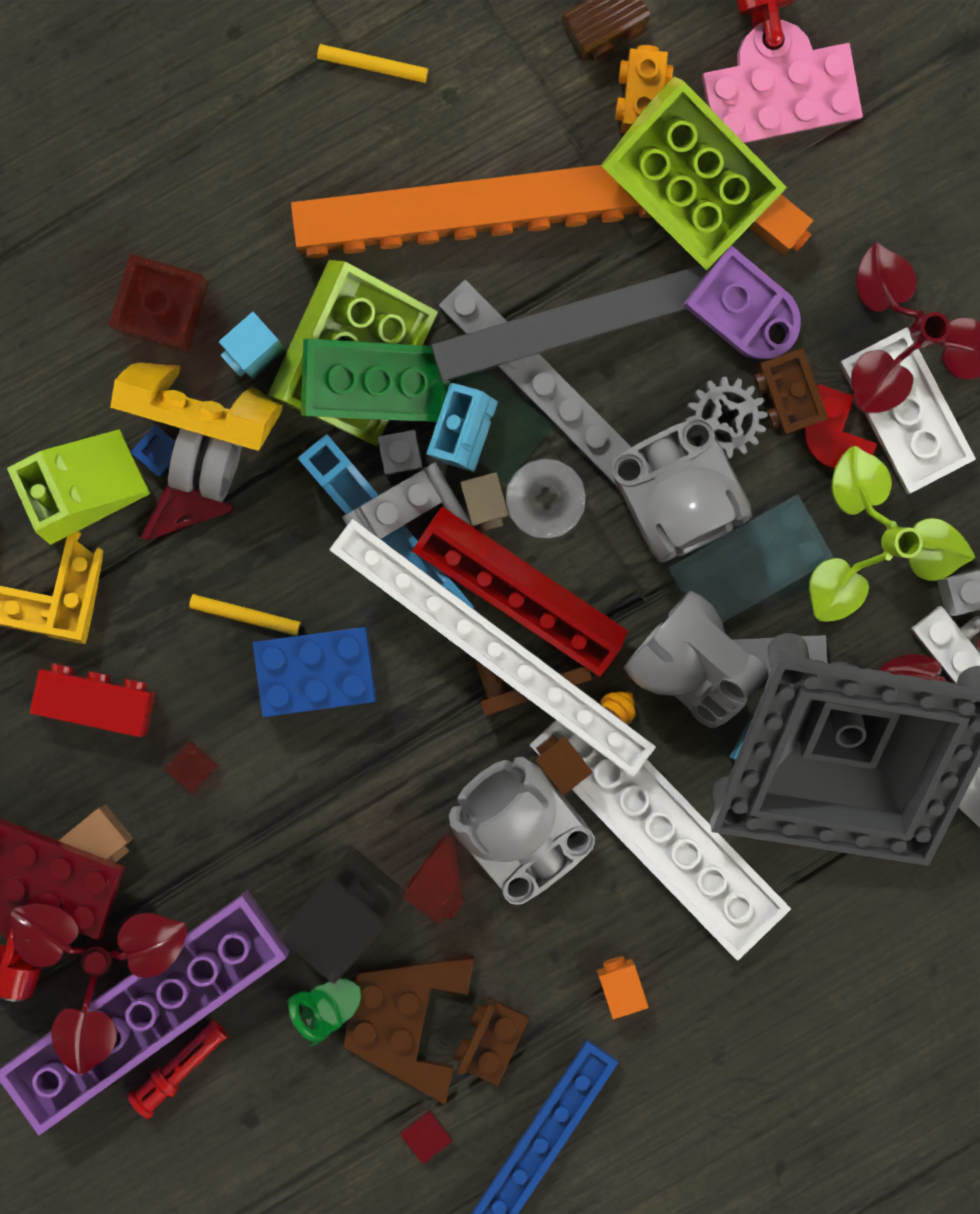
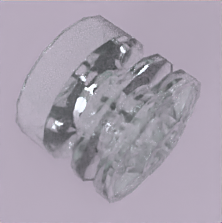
(531, 515)

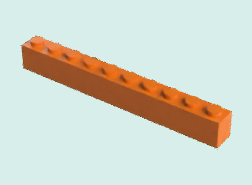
(460, 210)

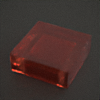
(191, 767)

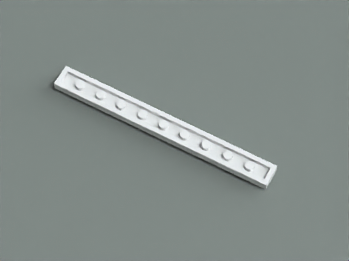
(492, 647)

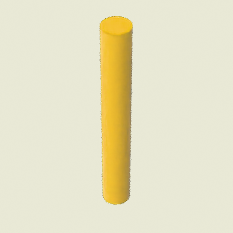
(372, 63)
(244, 615)

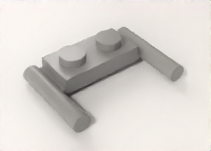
(406, 502)

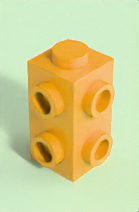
(643, 78)

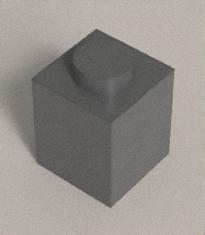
(400, 453)

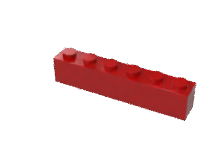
(521, 591)

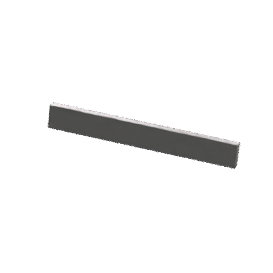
(565, 324)

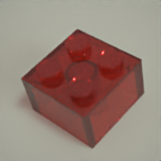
(159, 303)

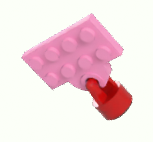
(782, 80)

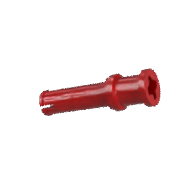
(161, 1082)

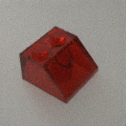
(438, 882)

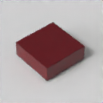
(426, 1136)

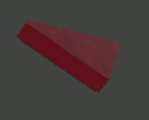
(180, 510)

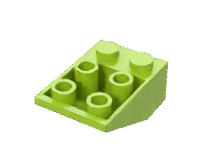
(77, 484)

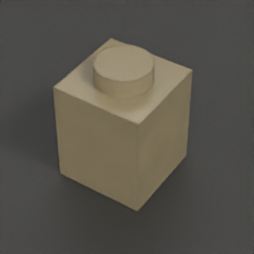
(485, 501)

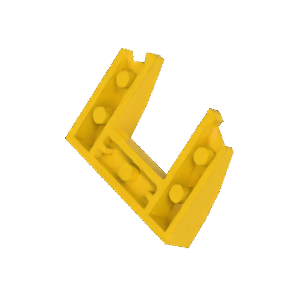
(145, 393)
(70, 608)

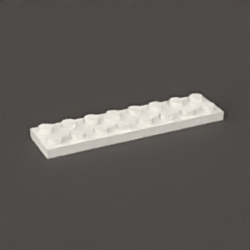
(677, 847)

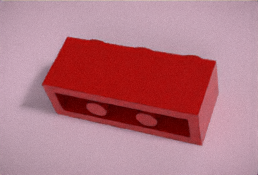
(93, 700)

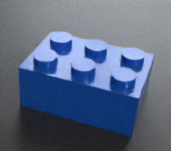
(315, 671)

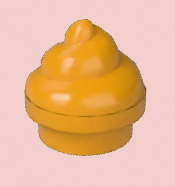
(621, 705)

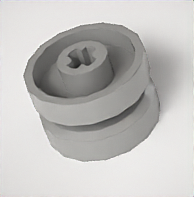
(203, 461)

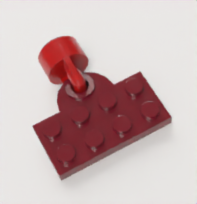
(52, 874)

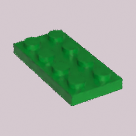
(370, 381)

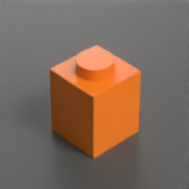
(783, 226)
(622, 987)

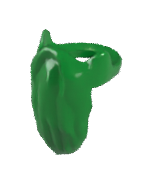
(324, 1009)

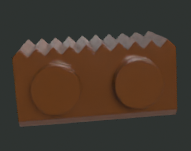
(601, 23)

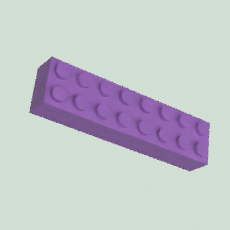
(149, 1012)

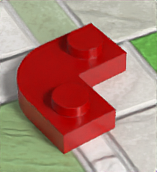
(826, 439)

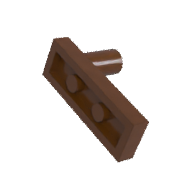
(500, 698)

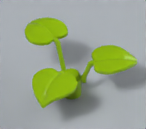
(931, 545)

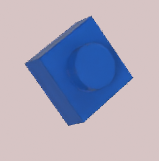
(155, 450)

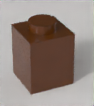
(562, 763)

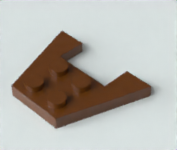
(392, 1018)

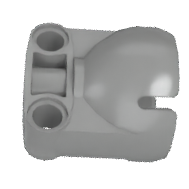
(682, 490)
(697, 663)
(519, 828)

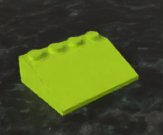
(692, 173)
(358, 309)

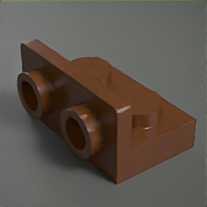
(790, 392)
(492, 1040)

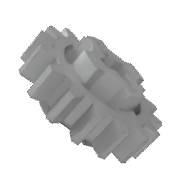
(718, 402)

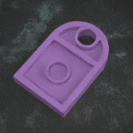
(743, 304)

